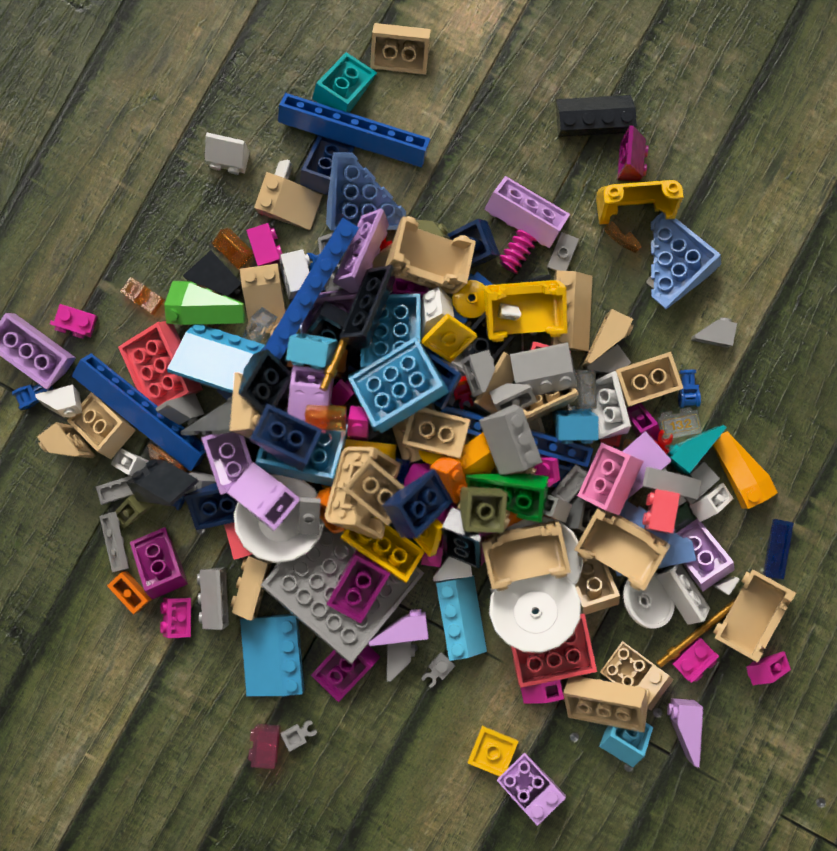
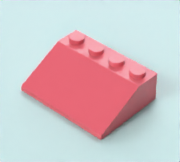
(147, 362)
(566, 661)

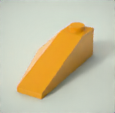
(476, 457)
(748, 479)

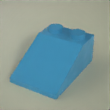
(576, 425)

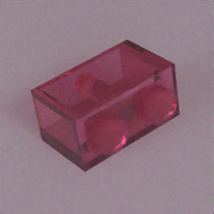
(265, 746)

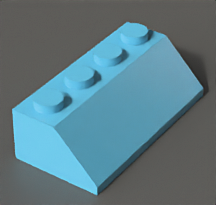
(461, 617)

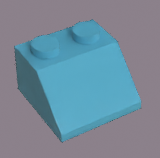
(311, 350)
(626, 744)

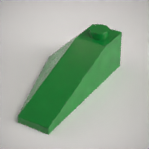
(524, 492)

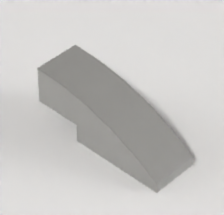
(672, 482)

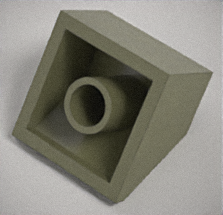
(483, 509)

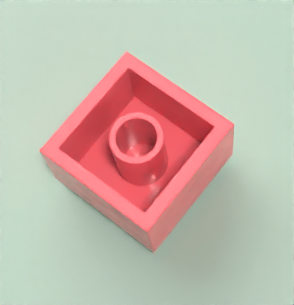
(661, 511)

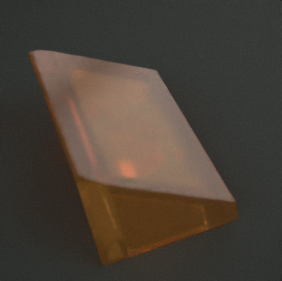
(232, 247)
(326, 417)
(157, 453)

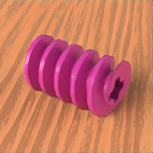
(516, 250)

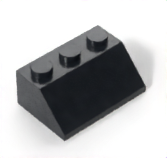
(459, 543)

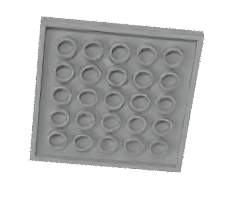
(308, 582)

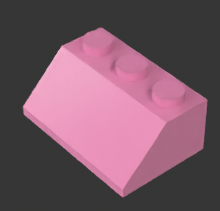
(610, 479)

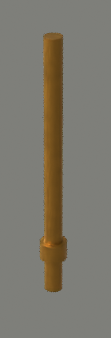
(331, 370)
(673, 652)

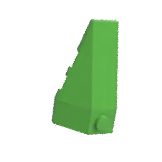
(195, 305)

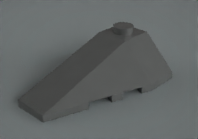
(216, 421)
(581, 511)

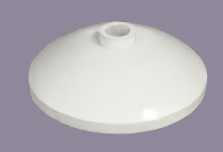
(655, 607)

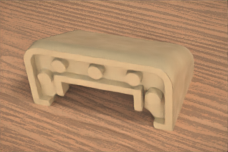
(430, 258)
(342, 507)
(623, 547)
(525, 554)
(754, 615)

